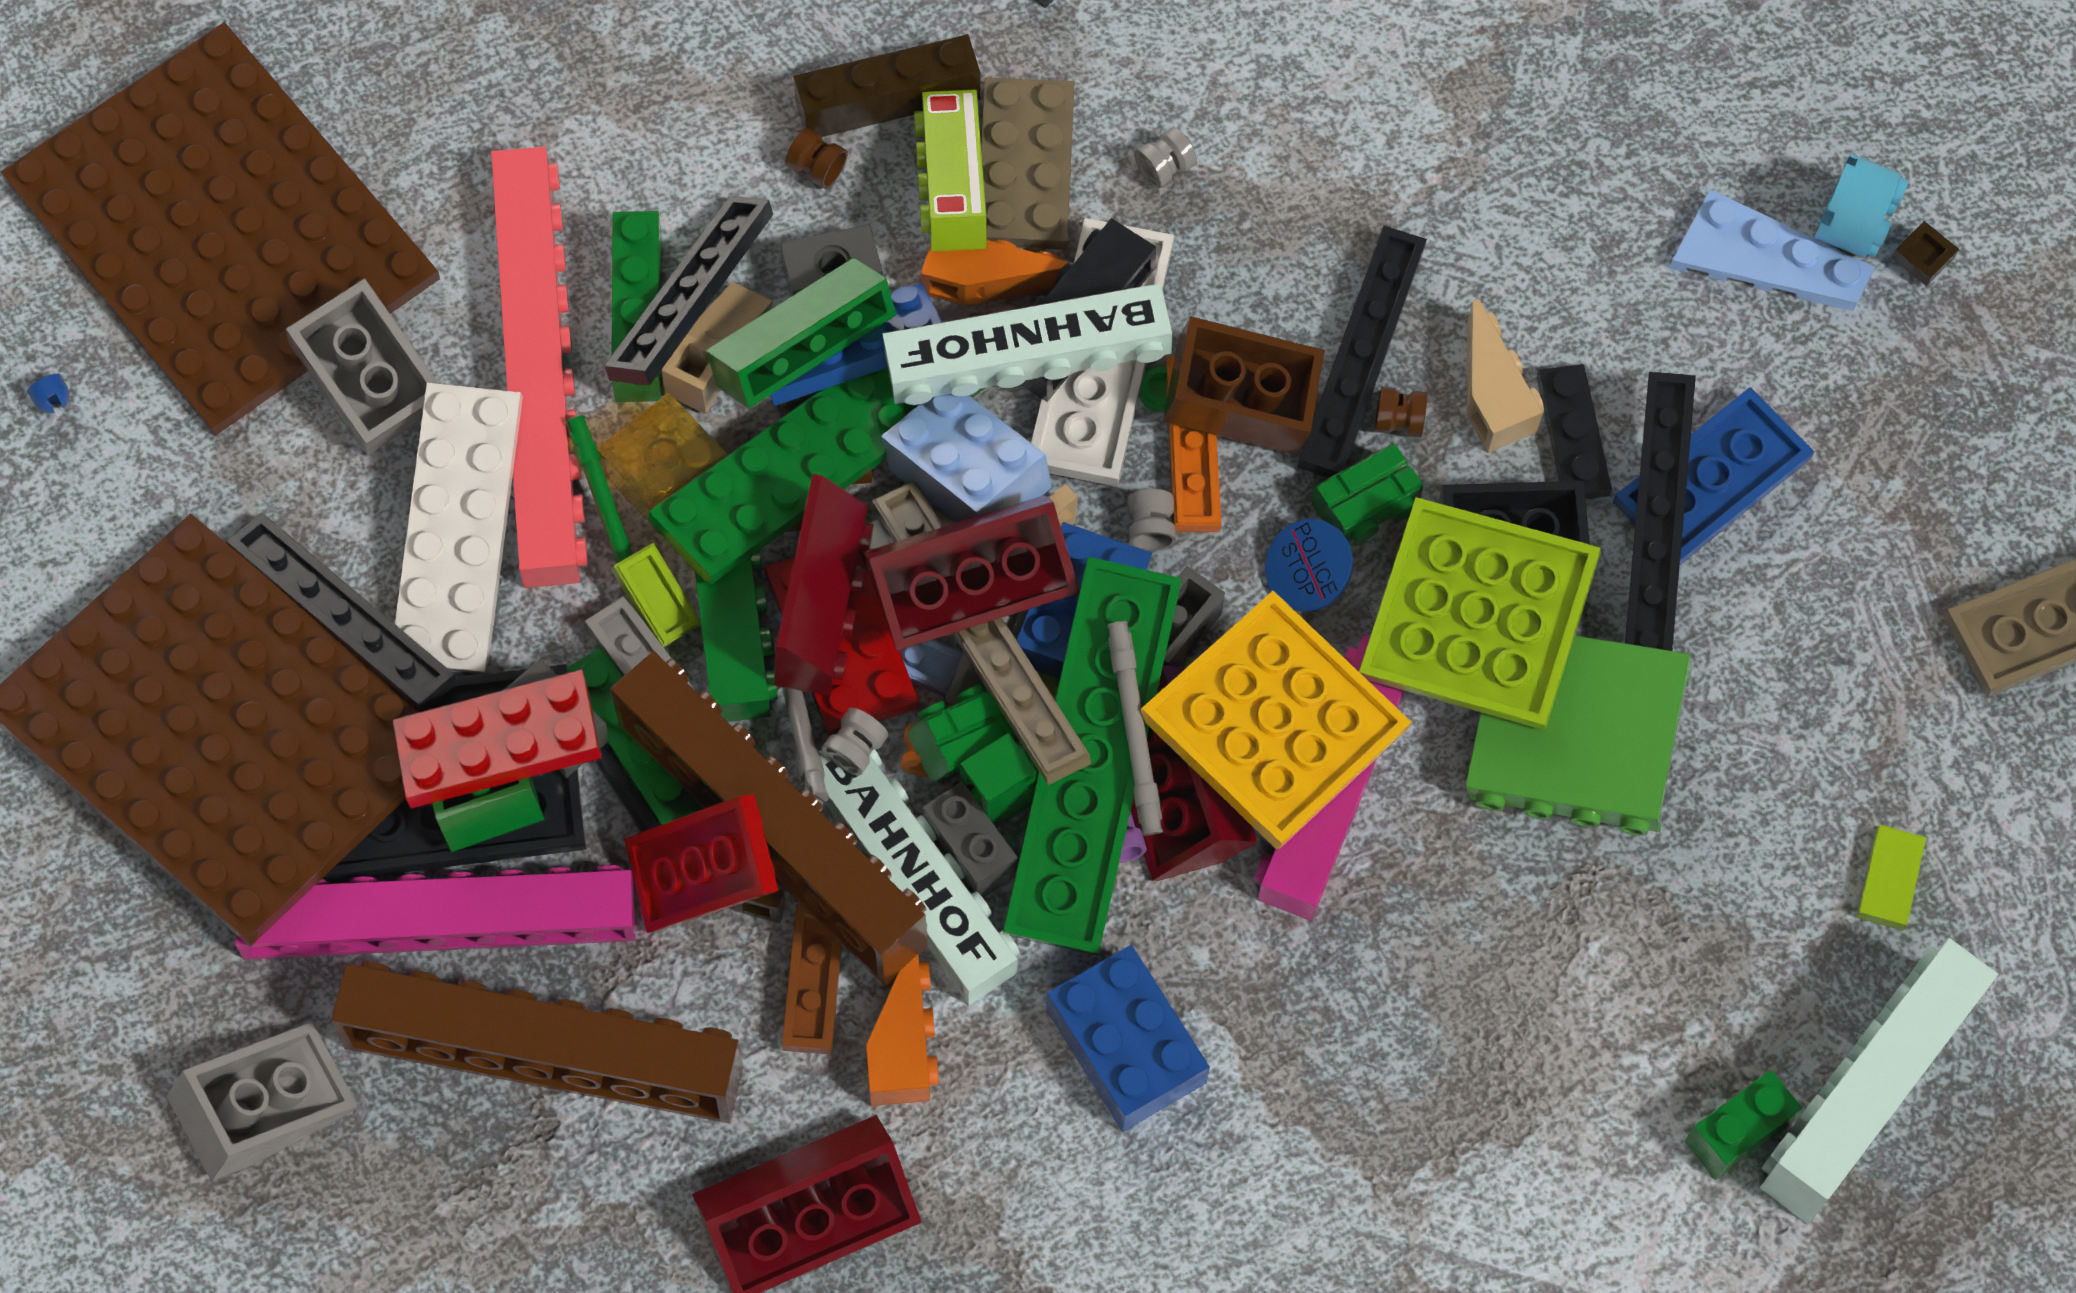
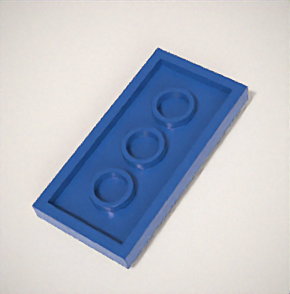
(866, 354)
(1730, 468)

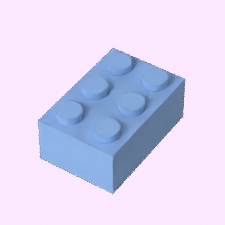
(965, 458)

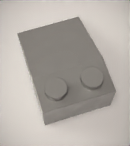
(259, 1099)

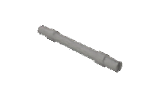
(809, 762)
(1145, 789)

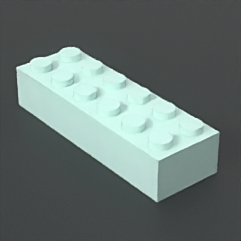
(1875, 1078)

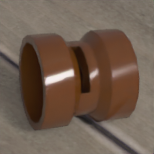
(816, 158)
(1401, 412)

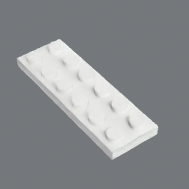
(1092, 412)
(458, 522)

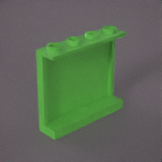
(1603, 744)

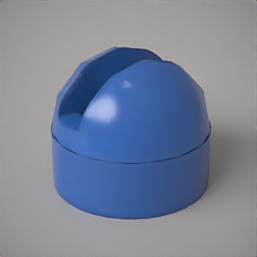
(48, 392)

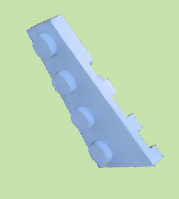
(1756, 249)

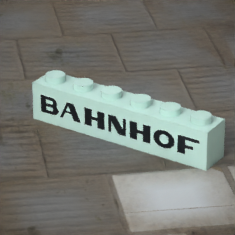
(1028, 344)
(957, 921)

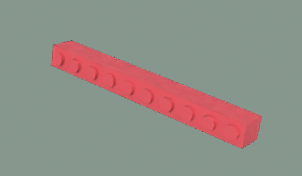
(536, 366)

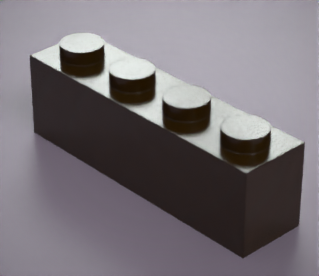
(883, 85)

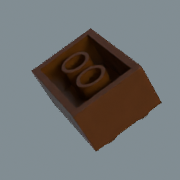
(1244, 385)

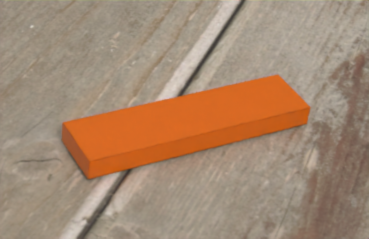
(1193, 475)

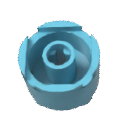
(1859, 205)

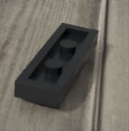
(1574, 428)

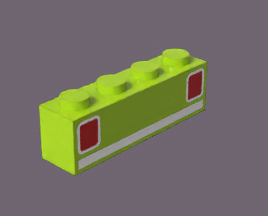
(953, 171)

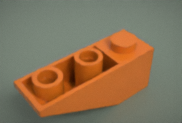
(989, 273)
(897, 1046)

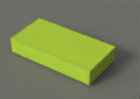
(656, 595)
(1891, 877)

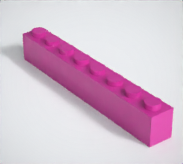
(454, 914)

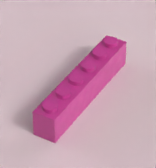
(1302, 867)

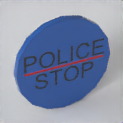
(1309, 564)

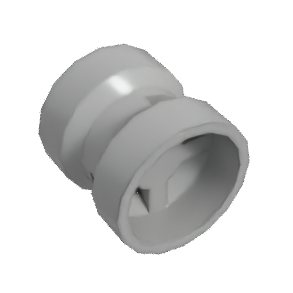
(1166, 157)
(1151, 519)
(855, 741)

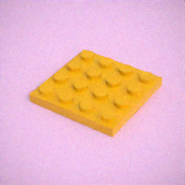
(1275, 719)

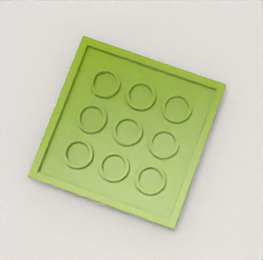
(1480, 613)

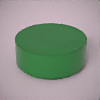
(1153, 388)

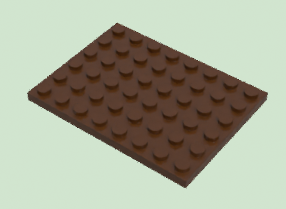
(214, 222)
(213, 728)

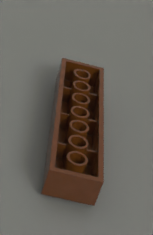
(809, 853)
(538, 1041)

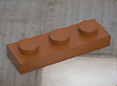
(811, 987)

